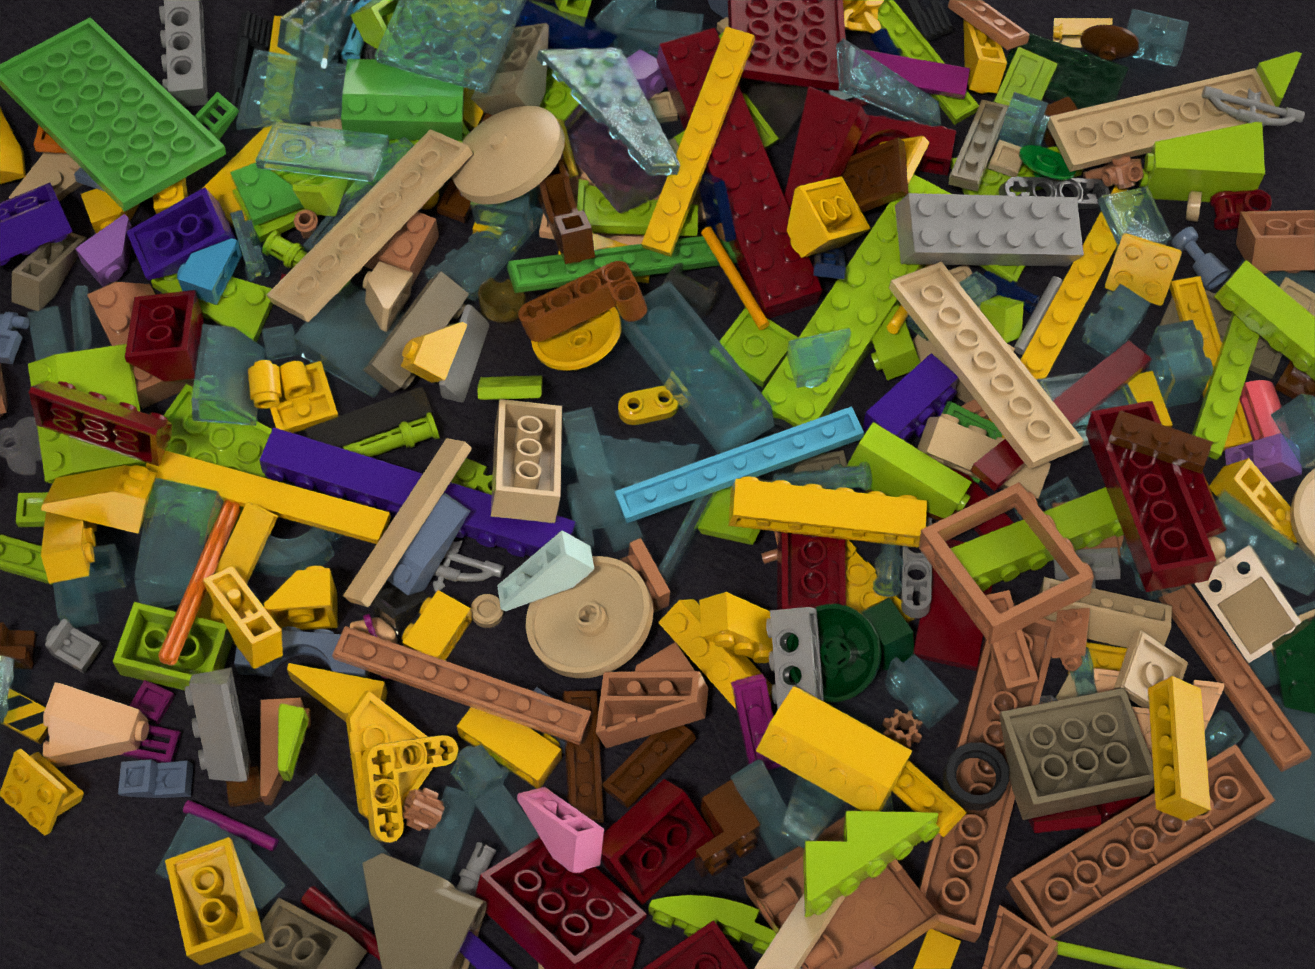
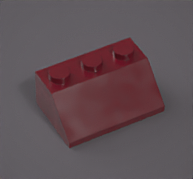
(165, 335)
(654, 840)

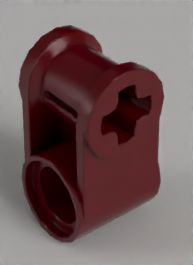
(1230, 204)

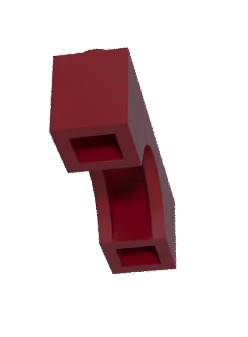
(935, 158)

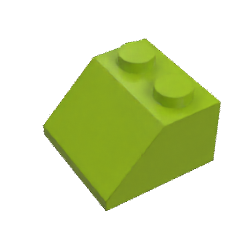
(373, 20)

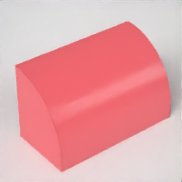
(1258, 403)

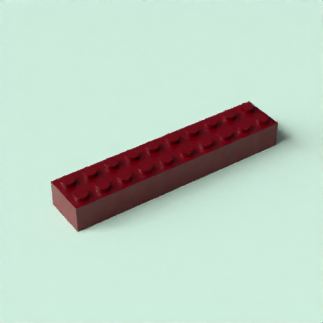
(759, 211)

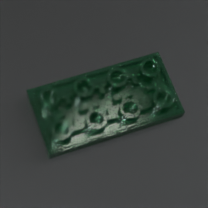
(1078, 74)

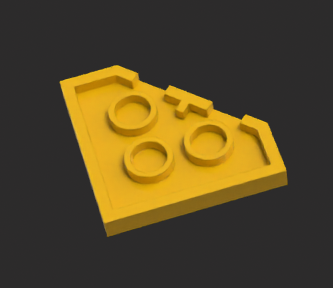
(376, 723)

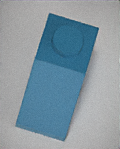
(210, 270)

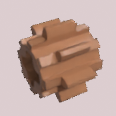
(906, 722)
(422, 809)

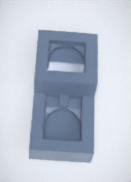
(155, 779)

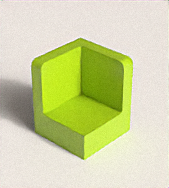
(1005, 316)

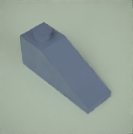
(429, 546)

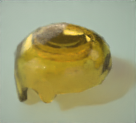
(499, 300)

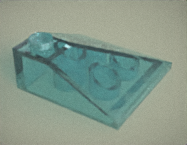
(344, 338)

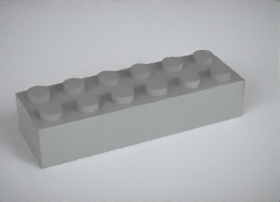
(988, 230)

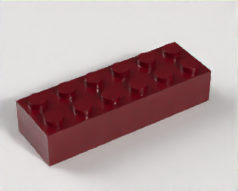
(1151, 506)

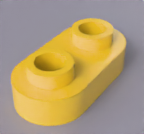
(649, 408)

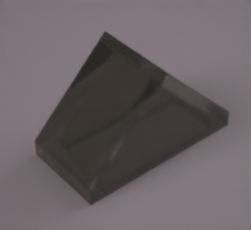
(397, 607)

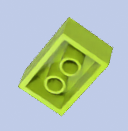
(144, 635)

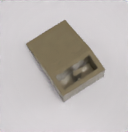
(520, 75)

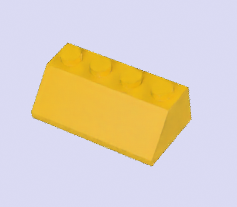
(834, 751)

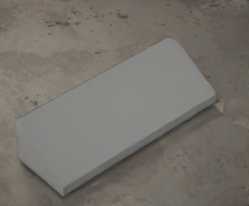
(466, 358)

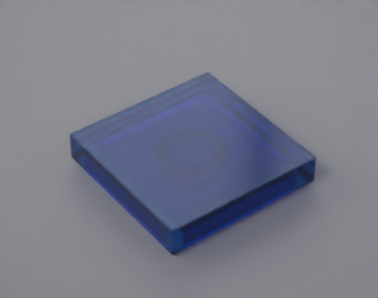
(717, 206)

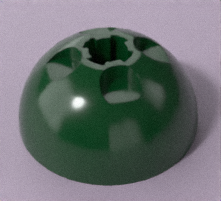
(836, 627)

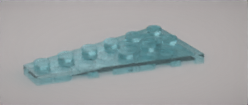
(289, 91)

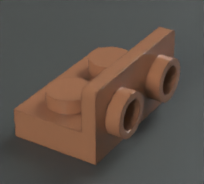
(644, 565)

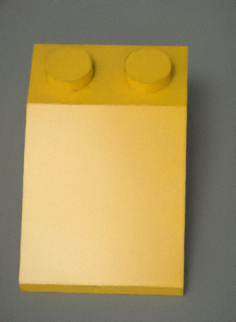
(104, 497)
(213, 902)

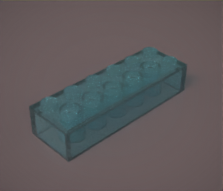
(698, 371)

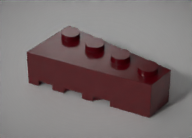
(824, 140)

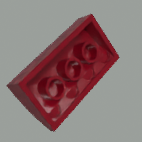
(810, 571)

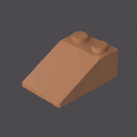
(409, 246)

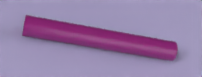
(232, 826)

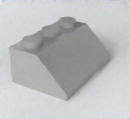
(219, 725)

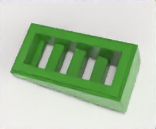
(224, 121)

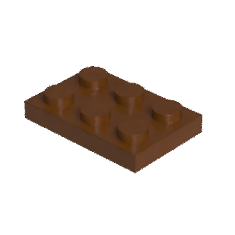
(878, 175)

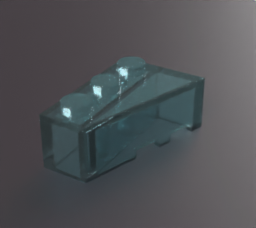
(655, 27)
(315, 30)

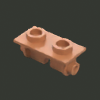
(1071, 637)

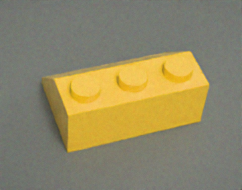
(824, 217)

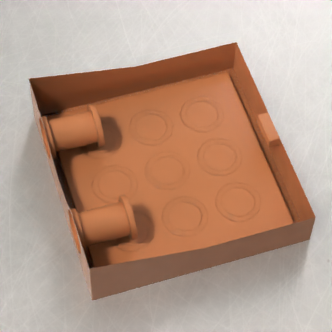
(867, 926)

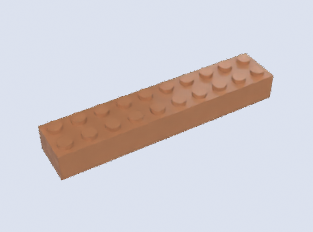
(965, 861)

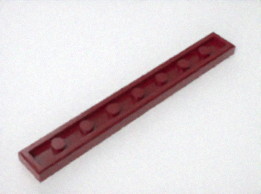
(1075, 404)

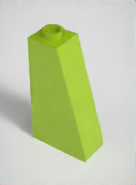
(905, 470)

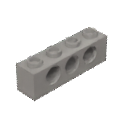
(191, 87)
(806, 656)

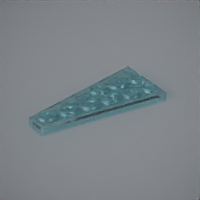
(611, 94)

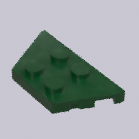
(1296, 667)

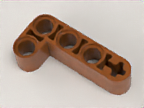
(582, 300)

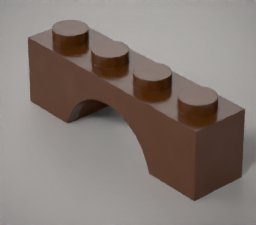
(568, 225)

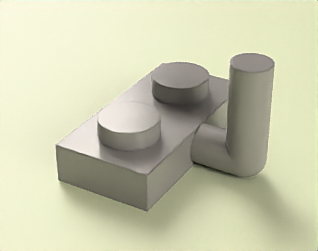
(1102, 561)

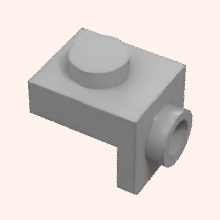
(72, 646)

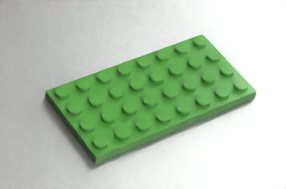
(108, 113)

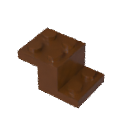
(733, 826)

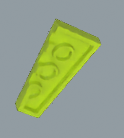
(240, 306)

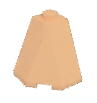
(89, 727)

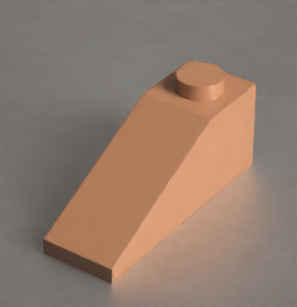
(269, 775)

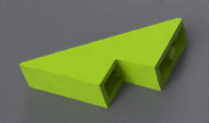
(869, 844)

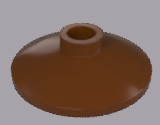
(1109, 42)

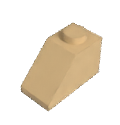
(387, 292)

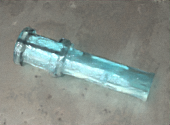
(833, 478)
(888, 568)

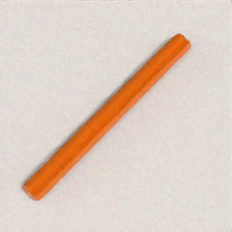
(196, 589)

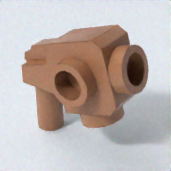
(1119, 172)

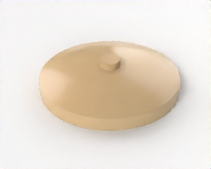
(510, 155)
(593, 623)

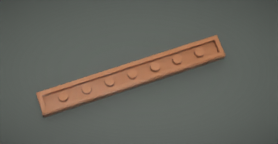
(1239, 680)
(462, 685)

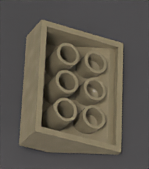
(1075, 753)

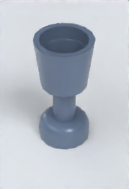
(1207, 265)

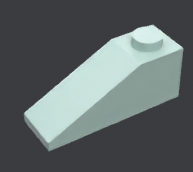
(547, 572)

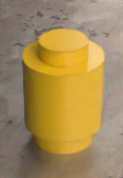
(264, 384)

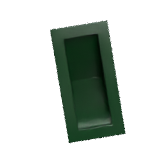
(892, 630)

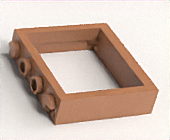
(967, 592)

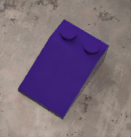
(176, 232)

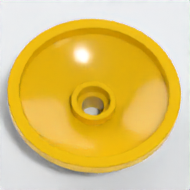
(581, 344)

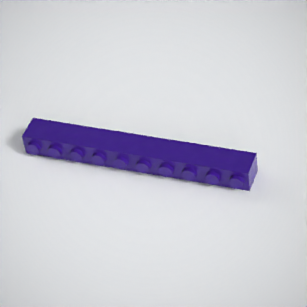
(387, 487)

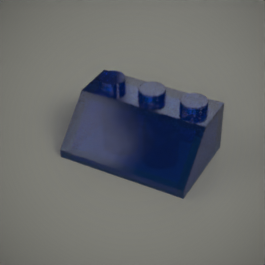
(565, 29)

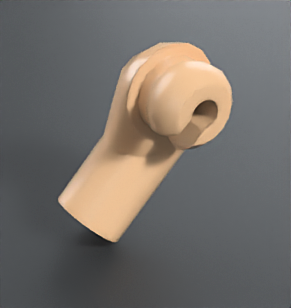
(382, 629)

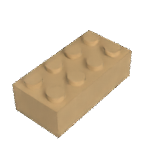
(527, 461)

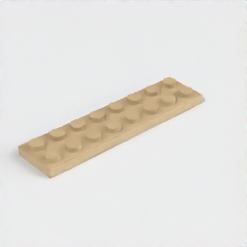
(1135, 123)
(369, 225)
(986, 365)

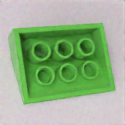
(399, 102)

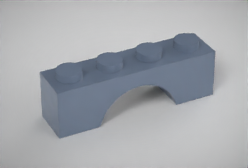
(296, 642)

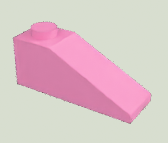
(564, 830)

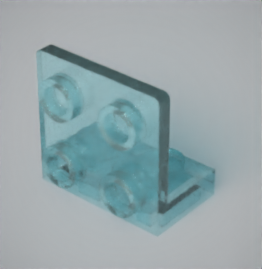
(919, 690)

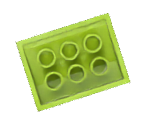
(89, 370)

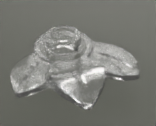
(26, 450)

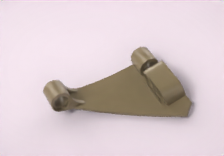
(417, 915)

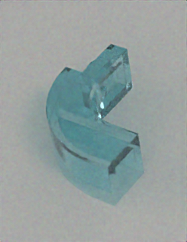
(287, 556)

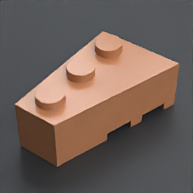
(648, 703)
(1018, 945)

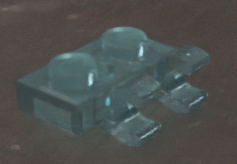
(249, 246)

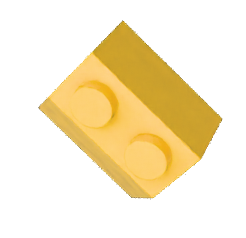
(305, 600)

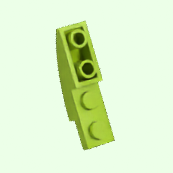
(694, 912)

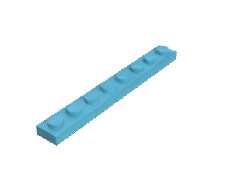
(747, 460)

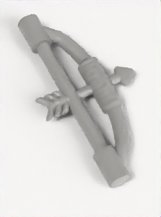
(1252, 101)
(445, 572)

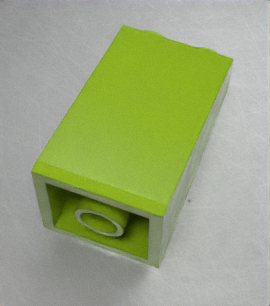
(1206, 163)

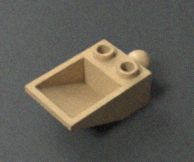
(1249, 603)

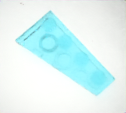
(482, 256)

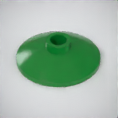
(1045, 162)

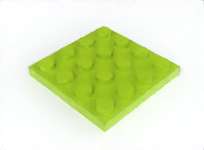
(217, 443)

